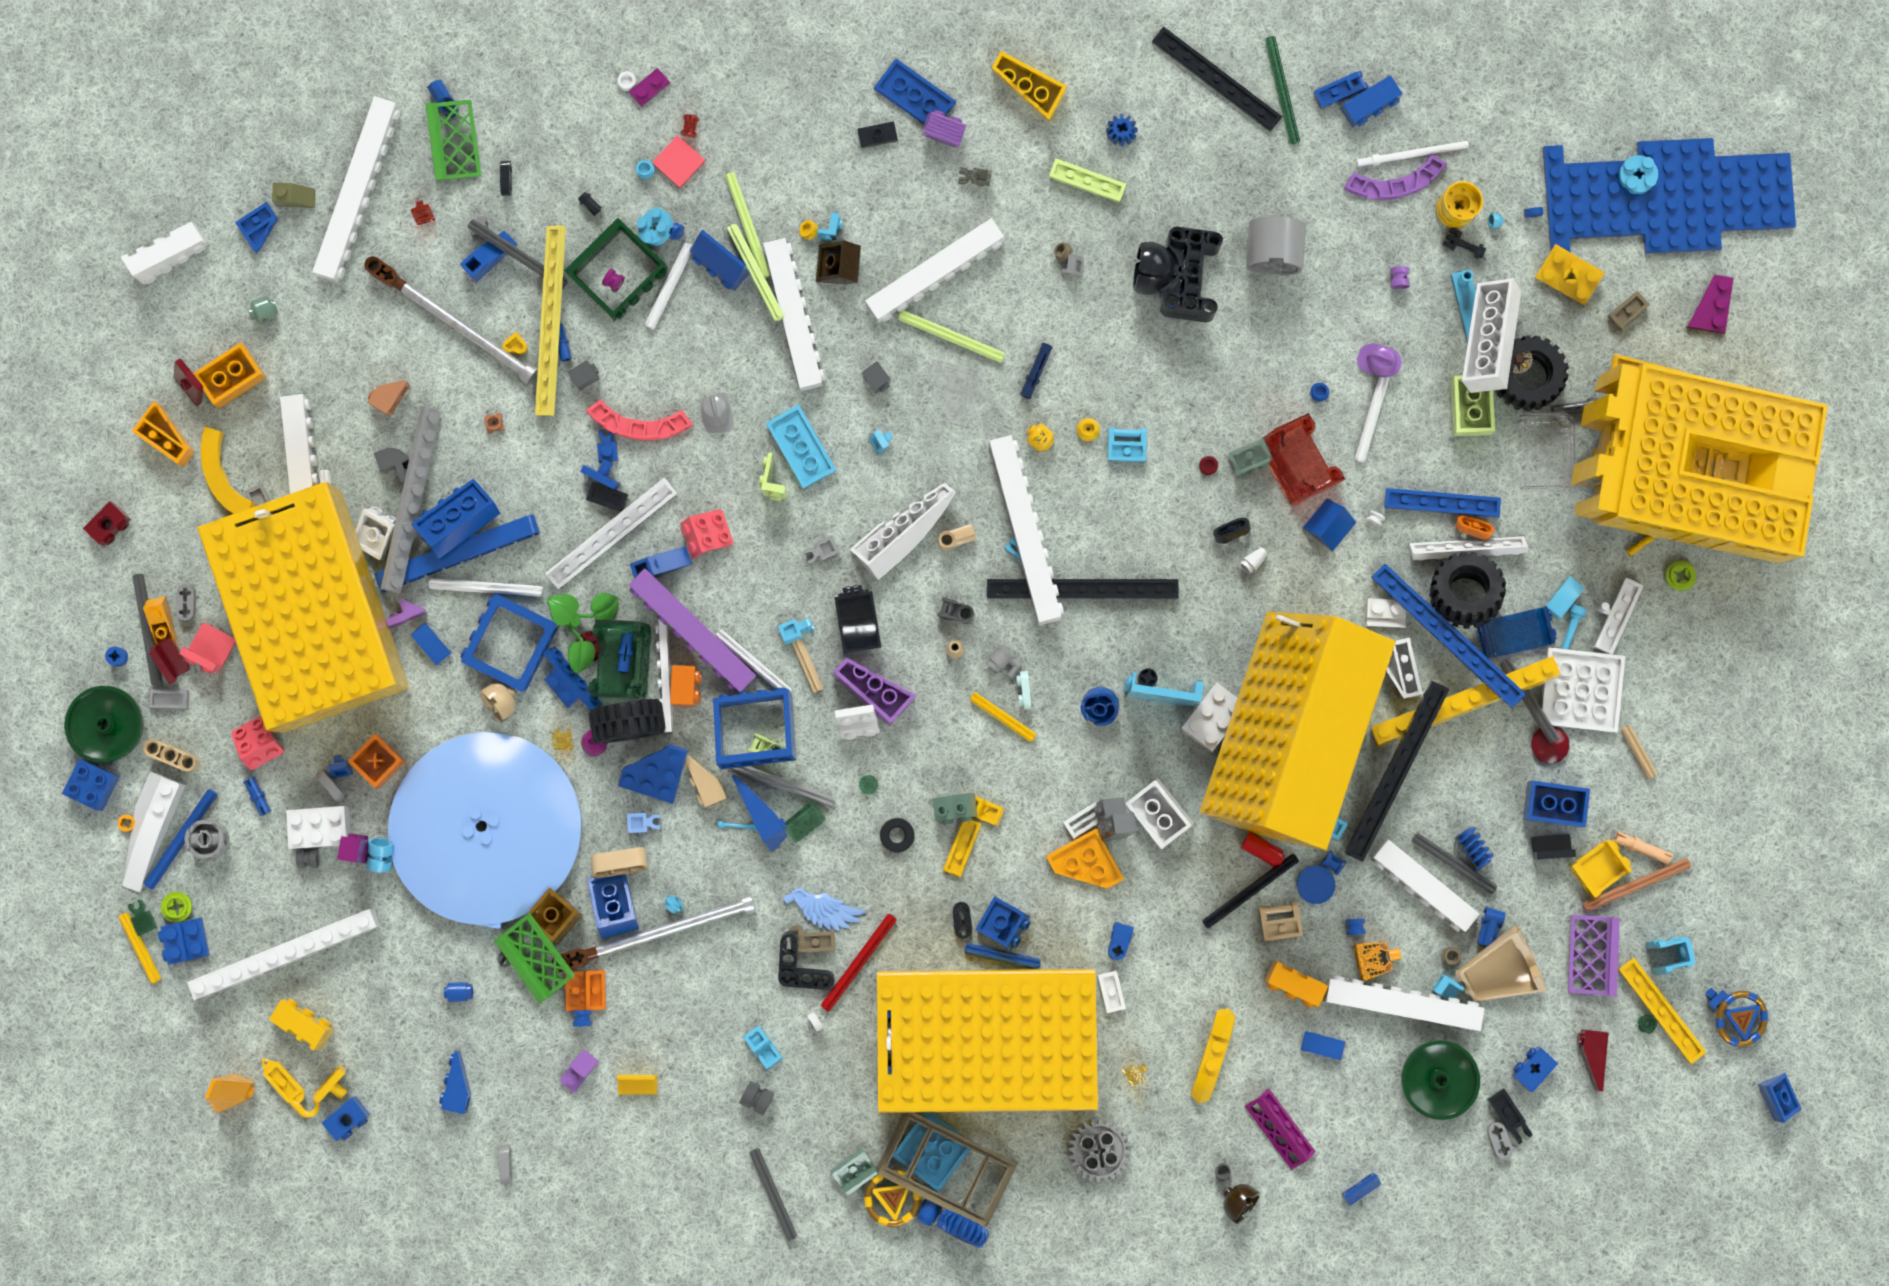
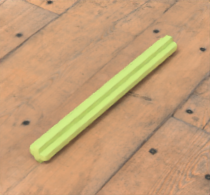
(747, 223)
(755, 272)
(951, 336)

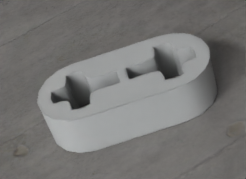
(191, 602)
(331, 786)
(1503, 1138)
(505, 1165)

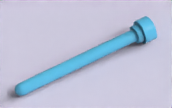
(1576, 613)

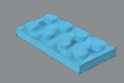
(801, 446)

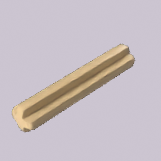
(807, 665)
(1638, 751)

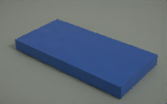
(912, 92)

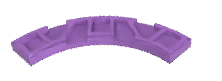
(1398, 187)

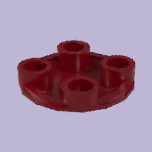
(1547, 751)

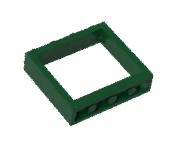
(595, 248)

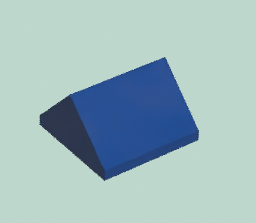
(1330, 524)
(1780, 1098)

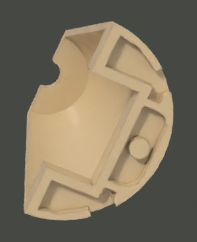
(1502, 969)

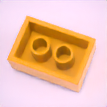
(230, 375)

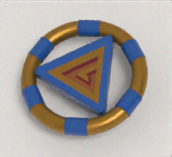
(1742, 1019)

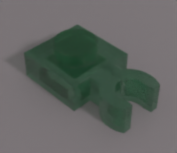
(143, 920)

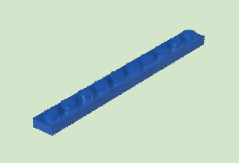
(1448, 636)

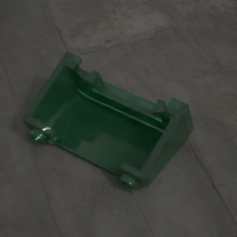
(618, 684)

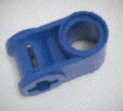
(1120, 937)

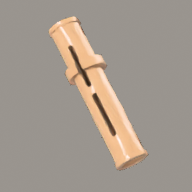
(1637, 845)

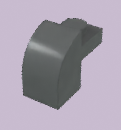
(392, 459)

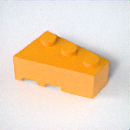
(163, 434)

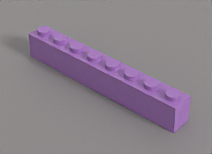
(692, 630)

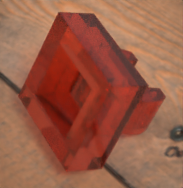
(422, 213)

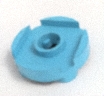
(1631, 182)
(649, 220)

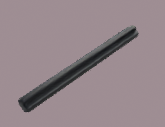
(1250, 891)

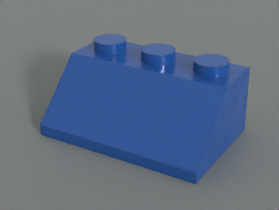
(718, 261)

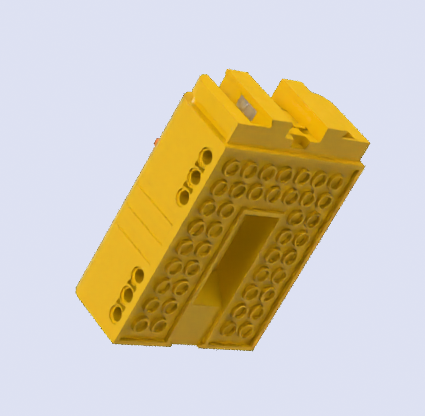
(1702, 462)

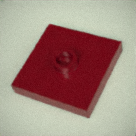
(188, 382)

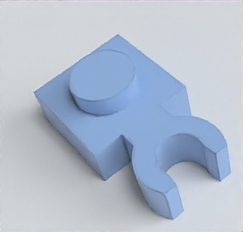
(639, 822)

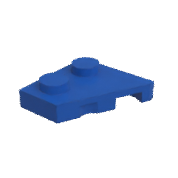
(257, 225)

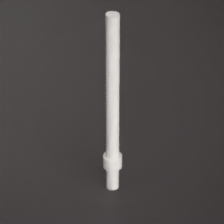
(1377, 159)

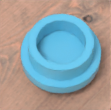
(645, 169)

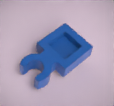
(607, 449)

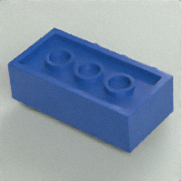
(455, 518)

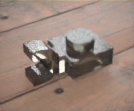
(977, 176)

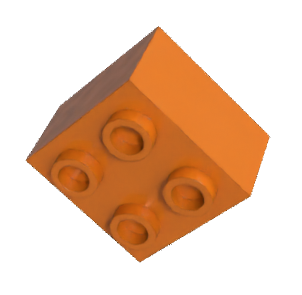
(685, 686)
(377, 761)

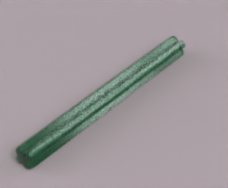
(1282, 90)

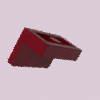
(169, 660)

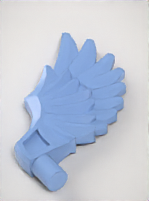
(824, 909)

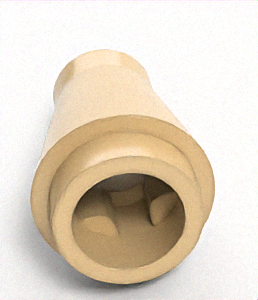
(955, 654)

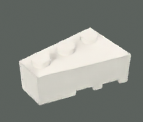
(1403, 670)

